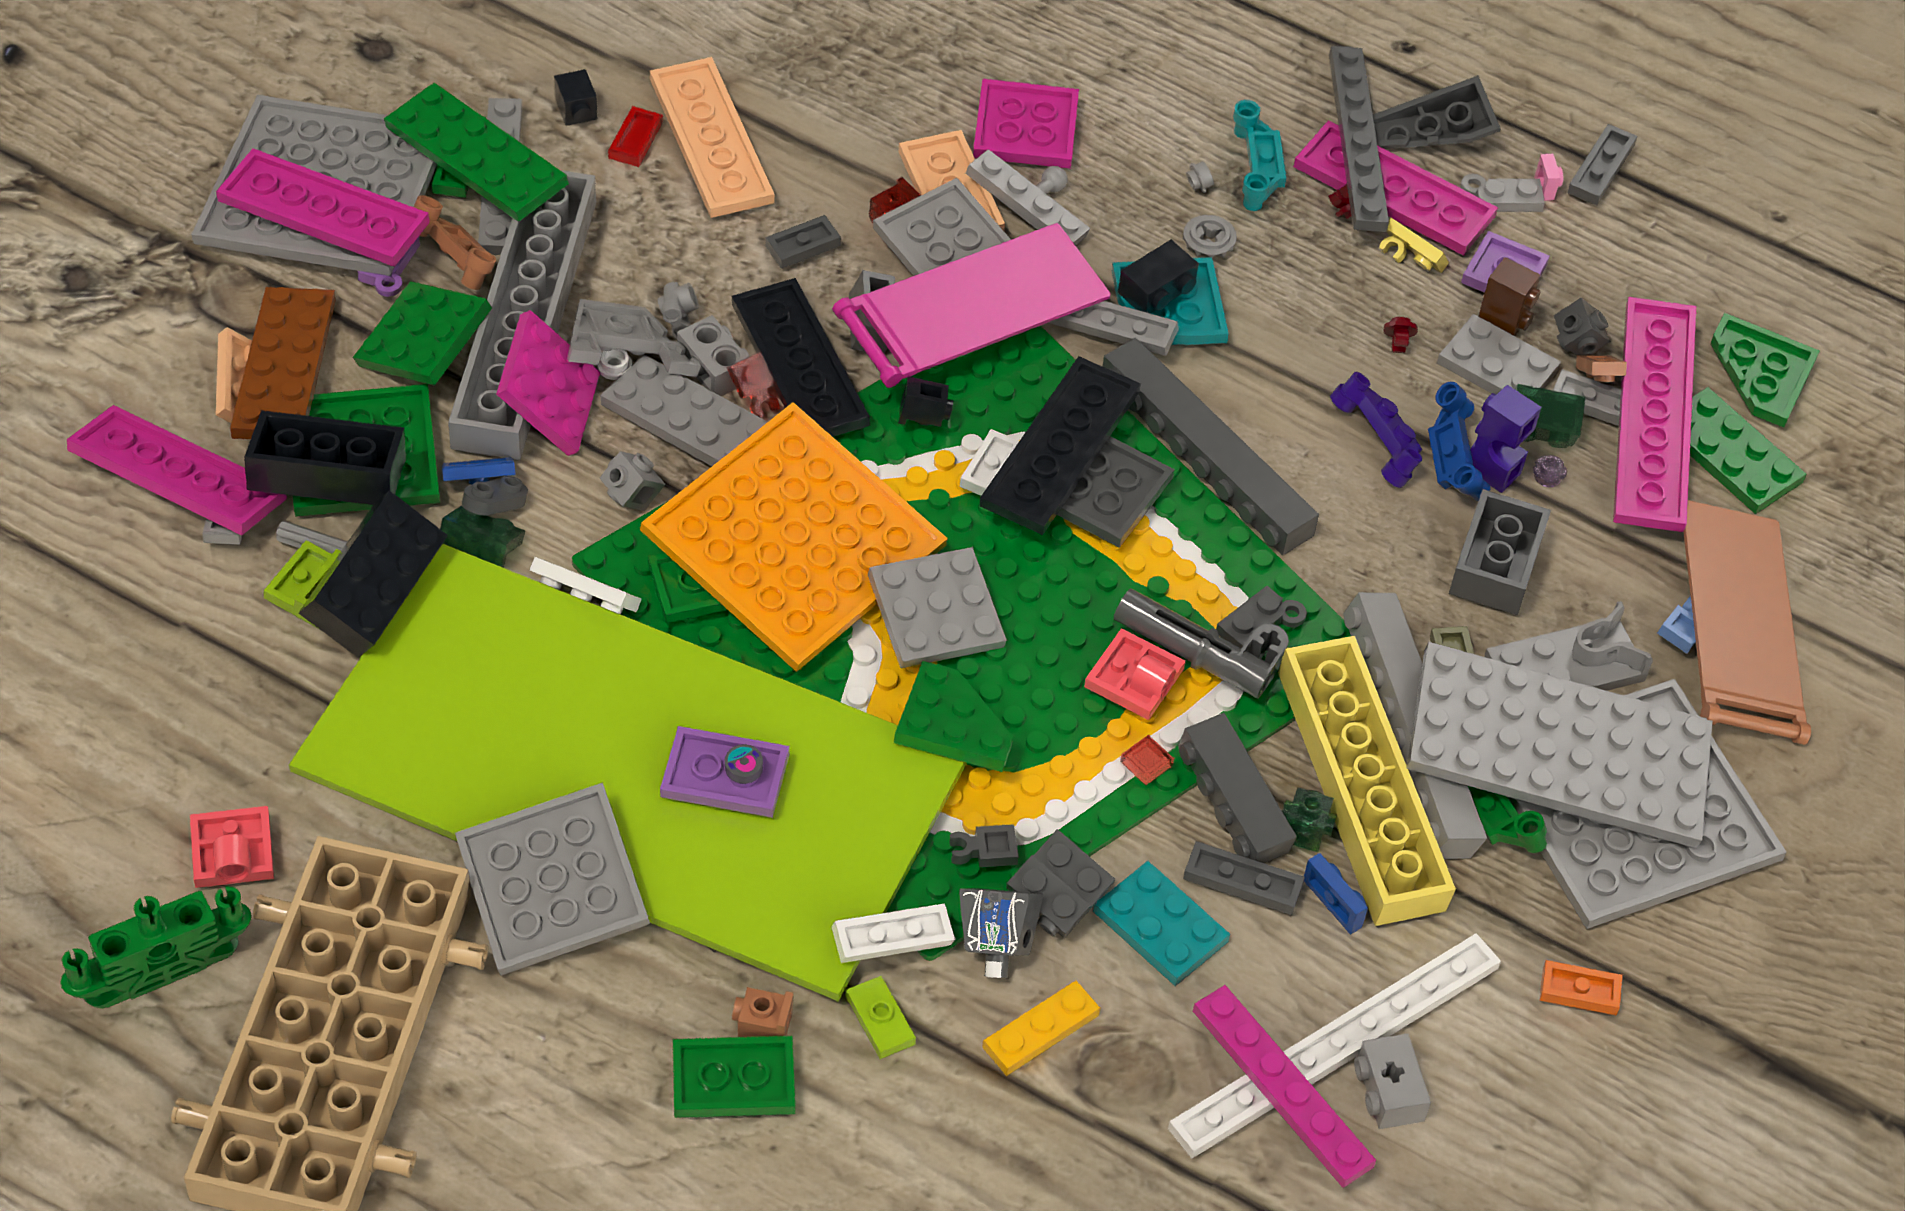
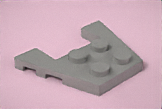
(627, 328)

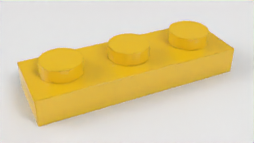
(1041, 1028)

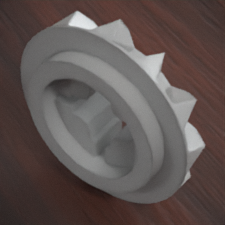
(1213, 227)

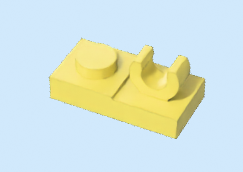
(1425, 253)

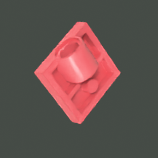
(1134, 674)
(231, 846)

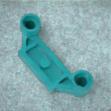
(1264, 155)

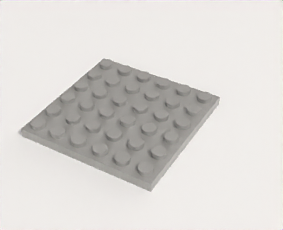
(330, 141)
(1622, 871)

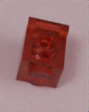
(892, 198)

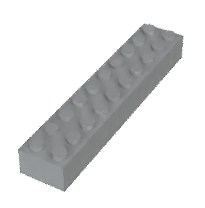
(533, 276)

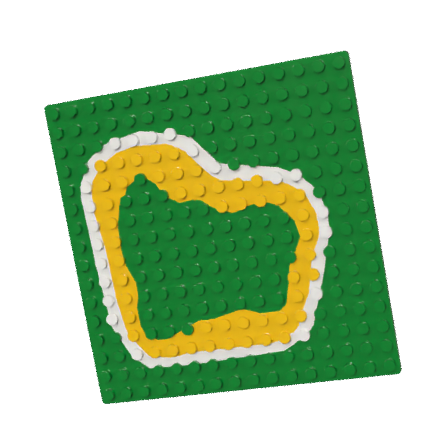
(1056, 612)

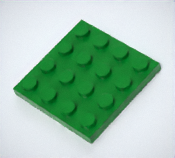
(392, 407)

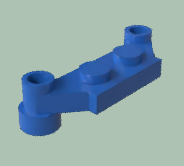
(1451, 443)

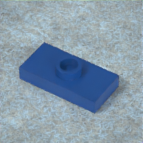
(478, 469)

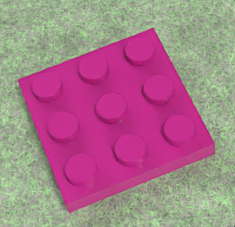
(1026, 123)
(545, 386)

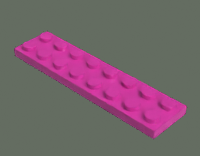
(1655, 415)

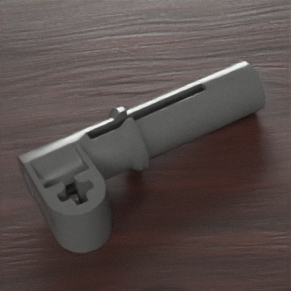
(1205, 647)

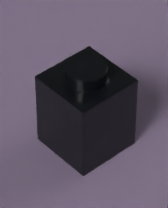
(575, 97)

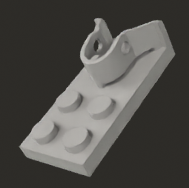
(1587, 654)

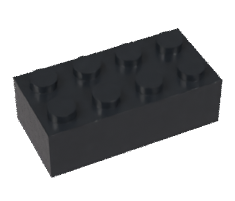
(324, 458)
(373, 574)

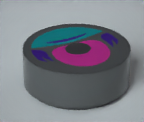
(743, 764)

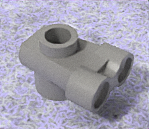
(676, 304)

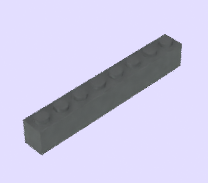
(1214, 450)

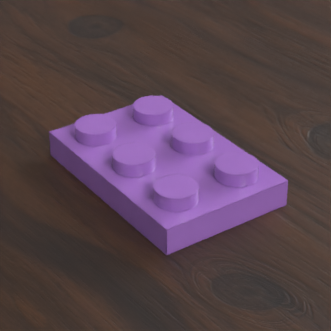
(698, 773)

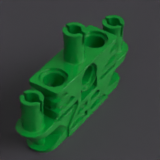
(155, 947)

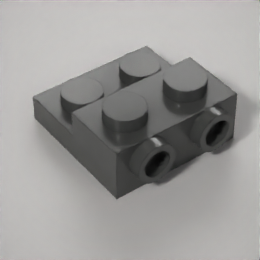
(1068, 882)

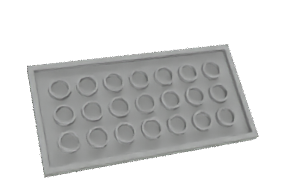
(1561, 745)

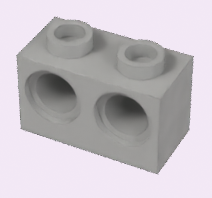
(714, 350)

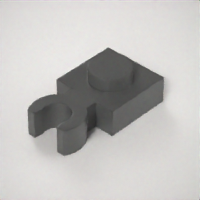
(991, 846)

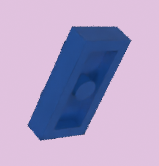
(1328, 885)

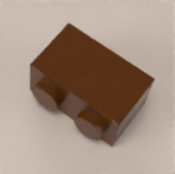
(1510, 297)

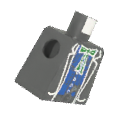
(999, 925)

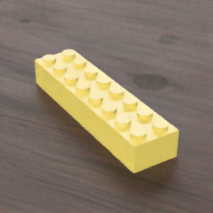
(1368, 778)

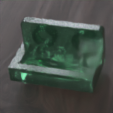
(481, 535)

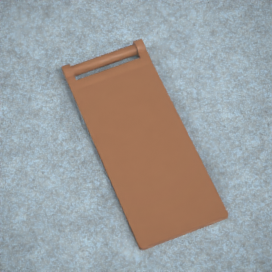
(1743, 621)

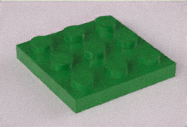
(422, 333)

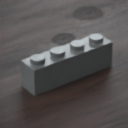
(1236, 790)

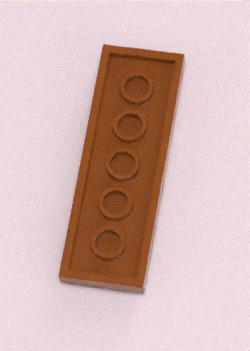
(283, 355)

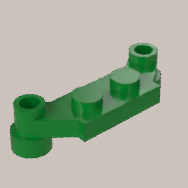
(1506, 825)

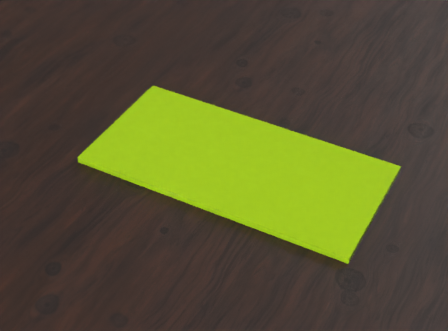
(522, 694)

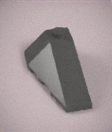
(1438, 118)

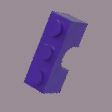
(1504, 426)

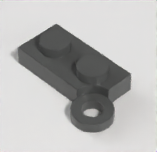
(1260, 609)

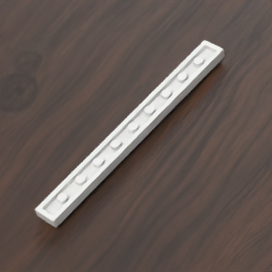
(1340, 1041)

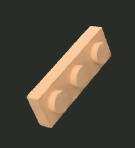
(231, 364)

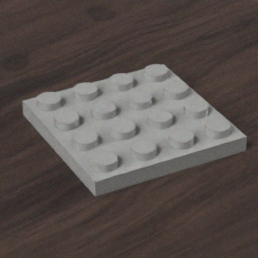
(551, 879)

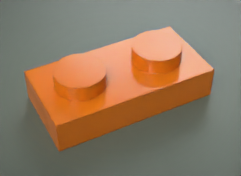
(1581, 987)

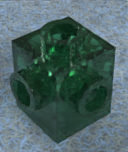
(1310, 817)

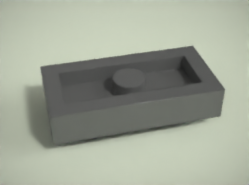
(803, 241)

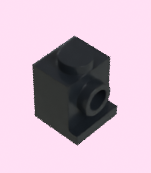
(925, 402)

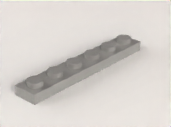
(494, 222)

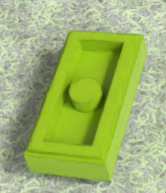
(880, 1017)

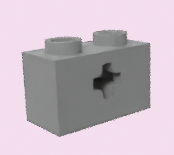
(1392, 1081)

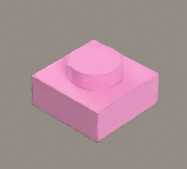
(1549, 175)

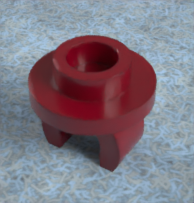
(1341, 202)
(1400, 330)

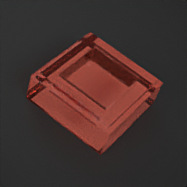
(1147, 759)

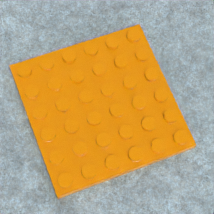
(790, 534)

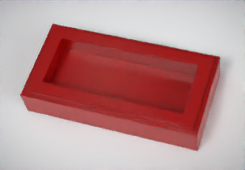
(635, 136)

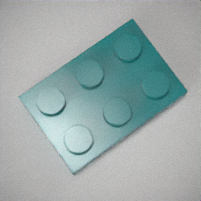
(1161, 923)

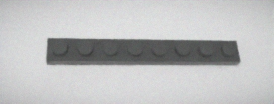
(1358, 139)

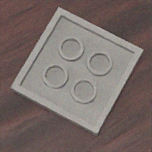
(938, 228)
(936, 607)

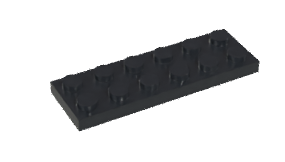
(800, 356)
(1060, 445)

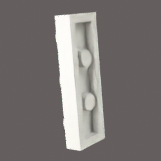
(584, 587)
(892, 933)

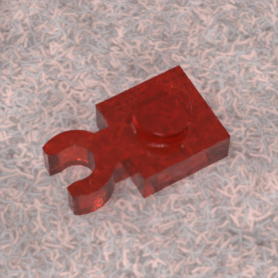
(751, 379)

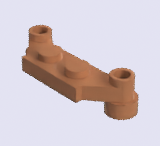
(457, 243)

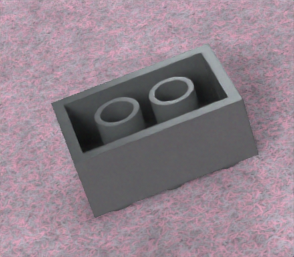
(1499, 552)

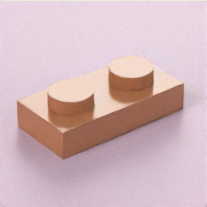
(1601, 367)

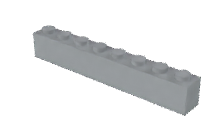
(1396, 672)

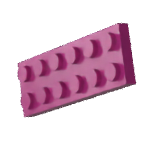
(1411, 193)
(323, 207)
(173, 469)

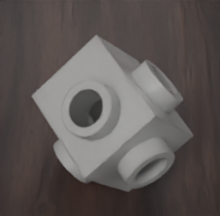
(632, 480)

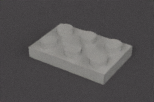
(1496, 358)

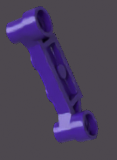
(1386, 422)

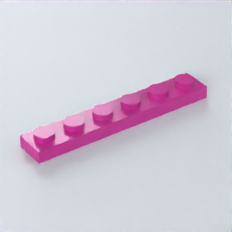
(1284, 1086)

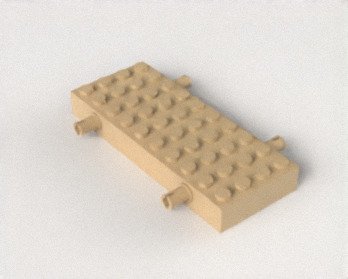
(330, 1033)

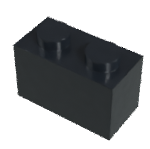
(1158, 278)

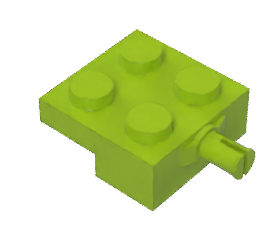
(299, 578)

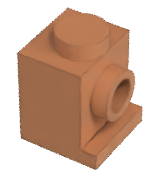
(763, 1013)

